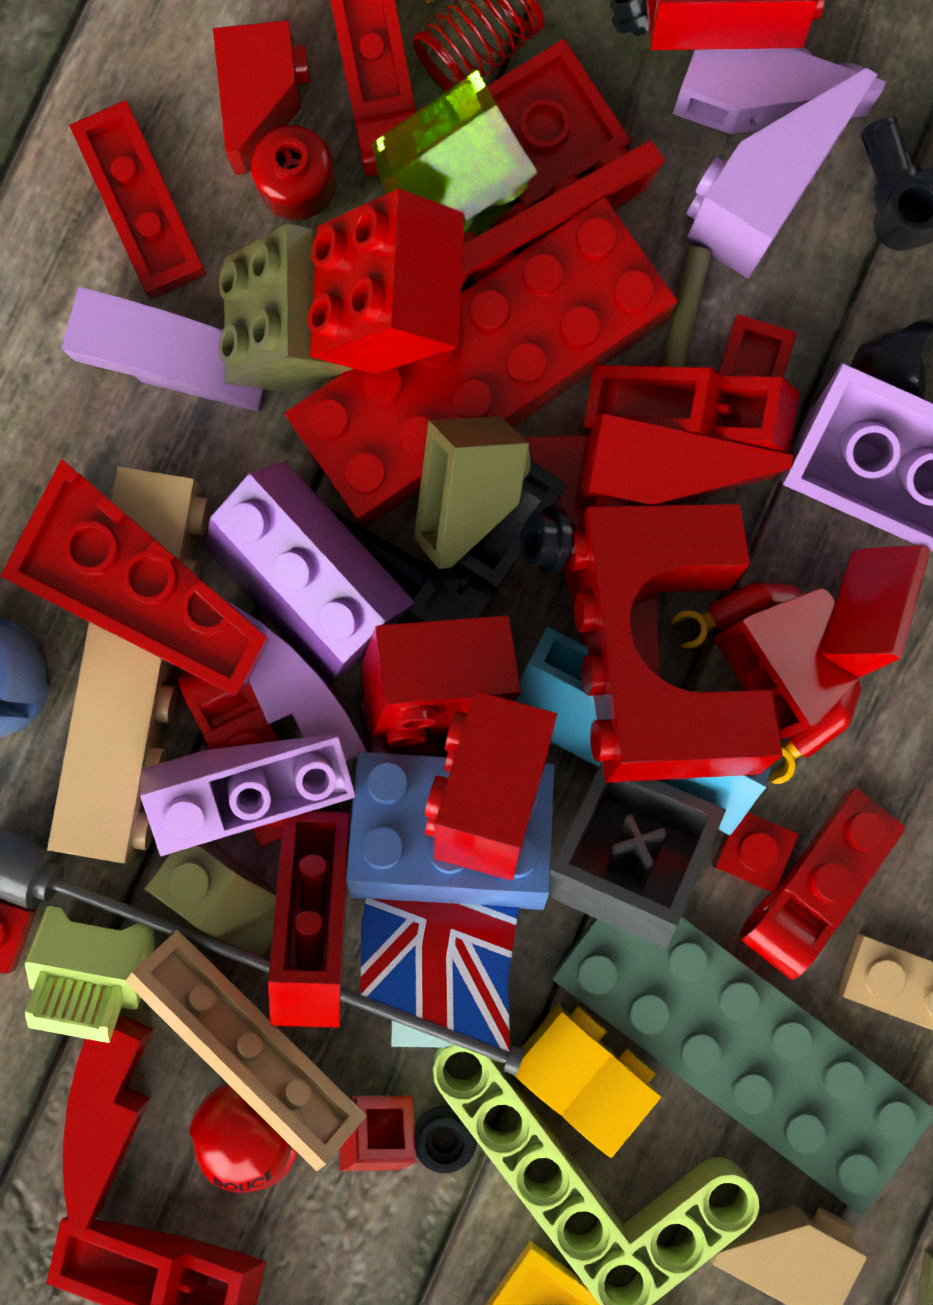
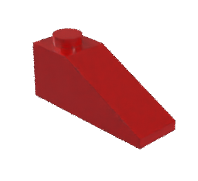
(663, 466)

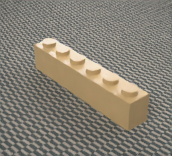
(124, 694)

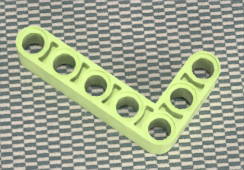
(571, 1192)

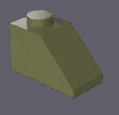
(467, 484)
(218, 896)

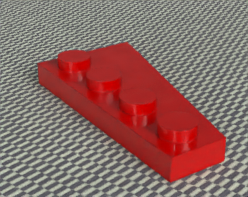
(616, 177)

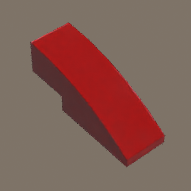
(698, 401)
(101, 1119)
(150, 1267)

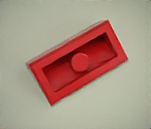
(875, 607)

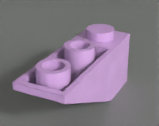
(757, 86)
(241, 788)

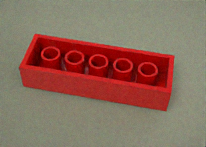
(521, 344)

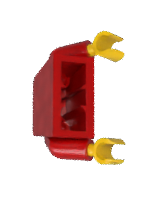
(776, 644)

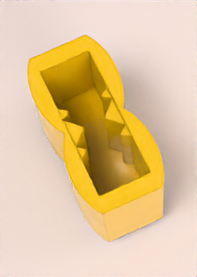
(586, 1080)

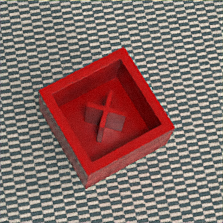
(387, 283)
(428, 670)
(492, 784)

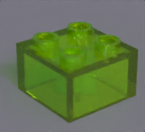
(456, 152)

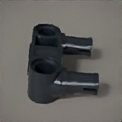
(898, 184)

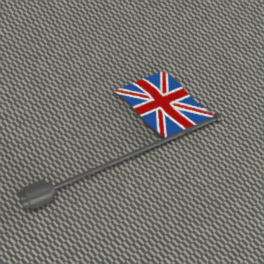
(420, 961)

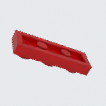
(137, 200)

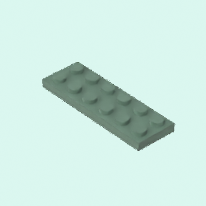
(751, 1054)

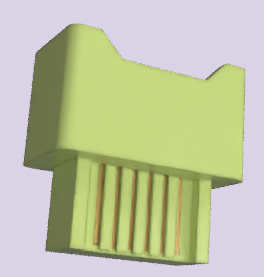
(82, 975)

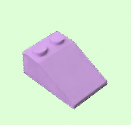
(752, 194)

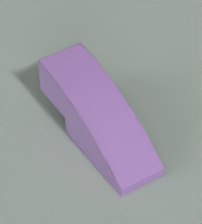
(152, 347)
(293, 688)

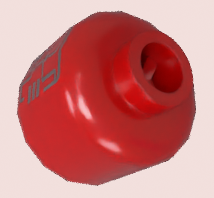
(293, 172)

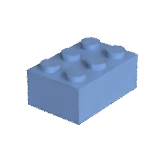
(396, 859)

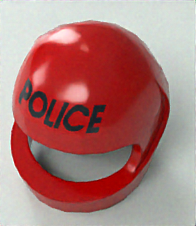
(237, 1145)

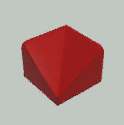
(383, 1138)

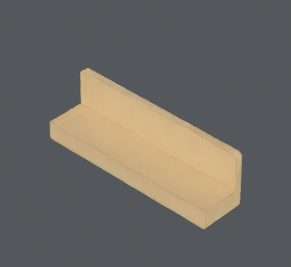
(246, 1050)

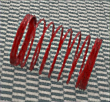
(436, 74)

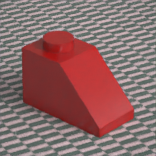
(257, 84)

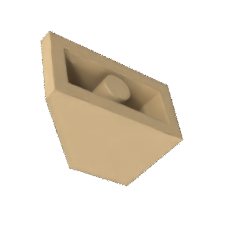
(796, 1257)

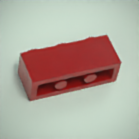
(309, 921)

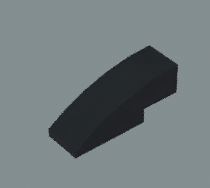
(478, 576)

